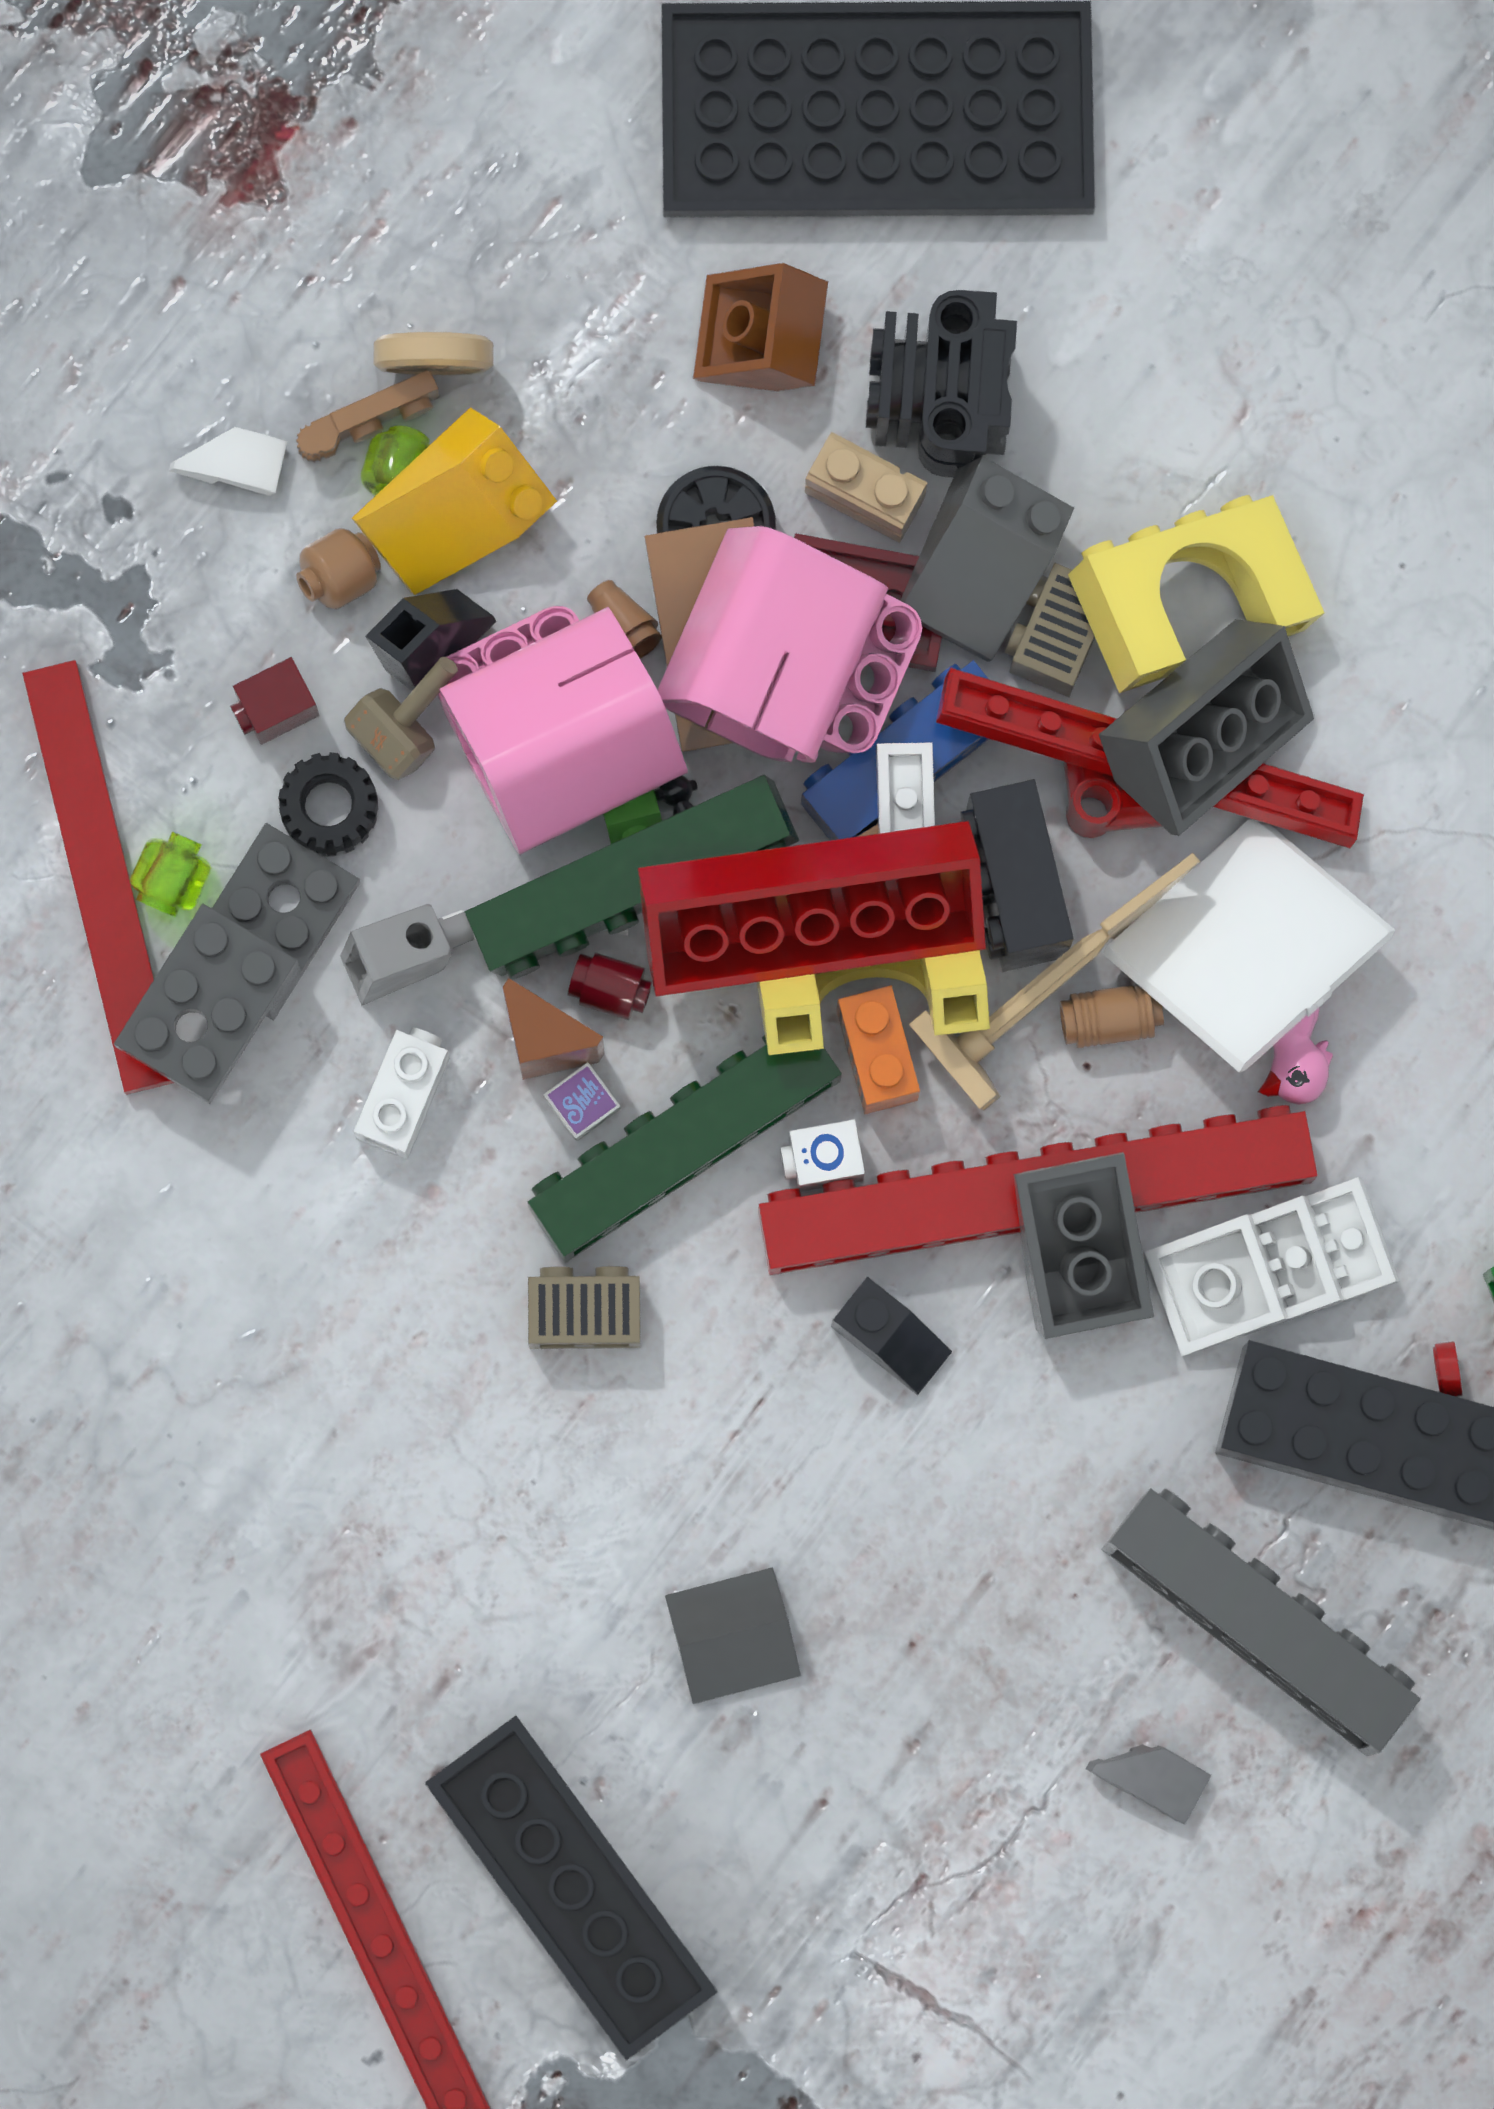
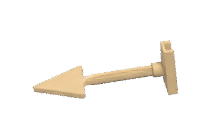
(962, 1053)

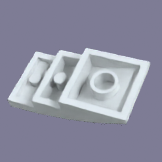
(1271, 1266)

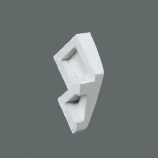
(238, 459)

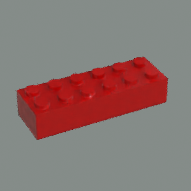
(812, 908)

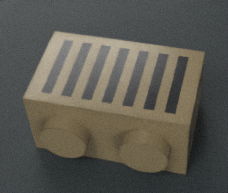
(1056, 638)
(584, 1309)

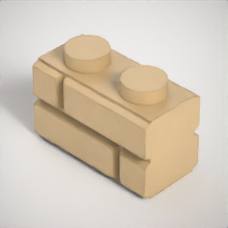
(865, 487)

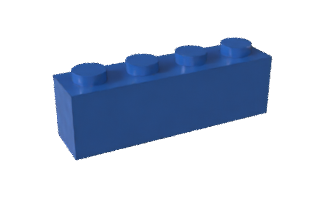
(846, 797)

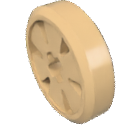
(433, 351)

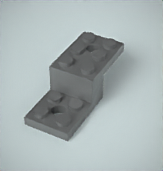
(237, 963)

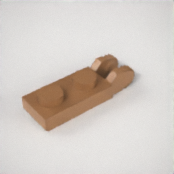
(364, 417)

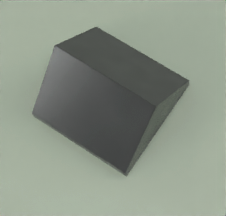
(733, 1635)

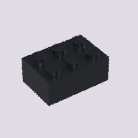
(1018, 877)

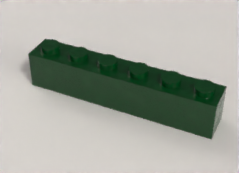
(604, 887)
(677, 1144)

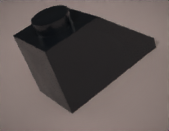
(891, 1336)

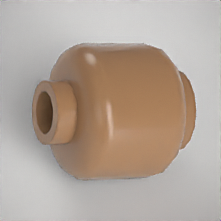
(338, 568)

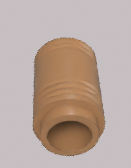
(1110, 1016)

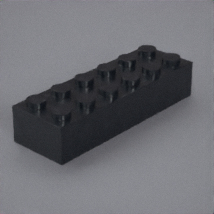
(1361, 1433)
(571, 1887)

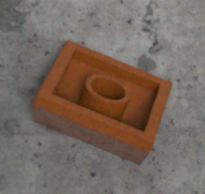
(546, 1036)

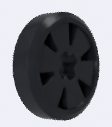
(714, 491)

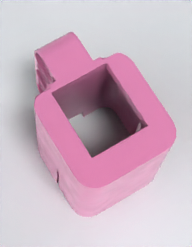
(784, 649)
(559, 722)

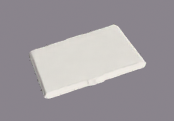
(1249, 943)

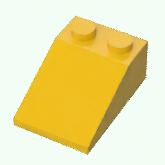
(454, 503)

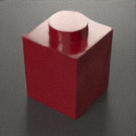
(273, 702)

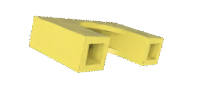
(1241, 543)
(951, 984)

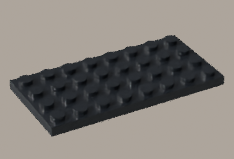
(877, 109)

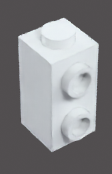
(402, 1092)

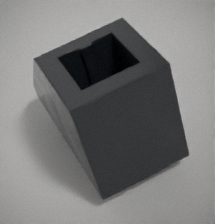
(426, 629)

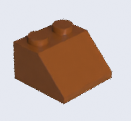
(761, 328)

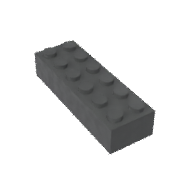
(1261, 1622)

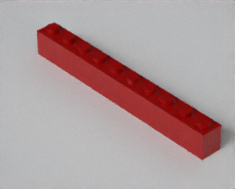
(981, 1201)

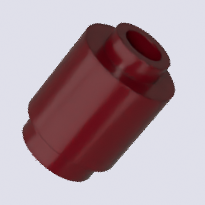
(609, 985)

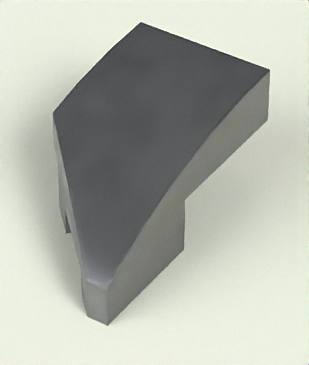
(1155, 1778)

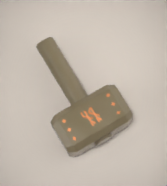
(391, 728)

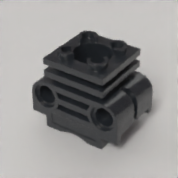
(946, 382)

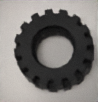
(328, 770)

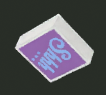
(582, 1101)

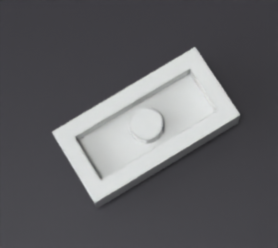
(904, 786)

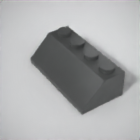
(1209, 724)

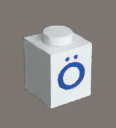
(823, 1155)

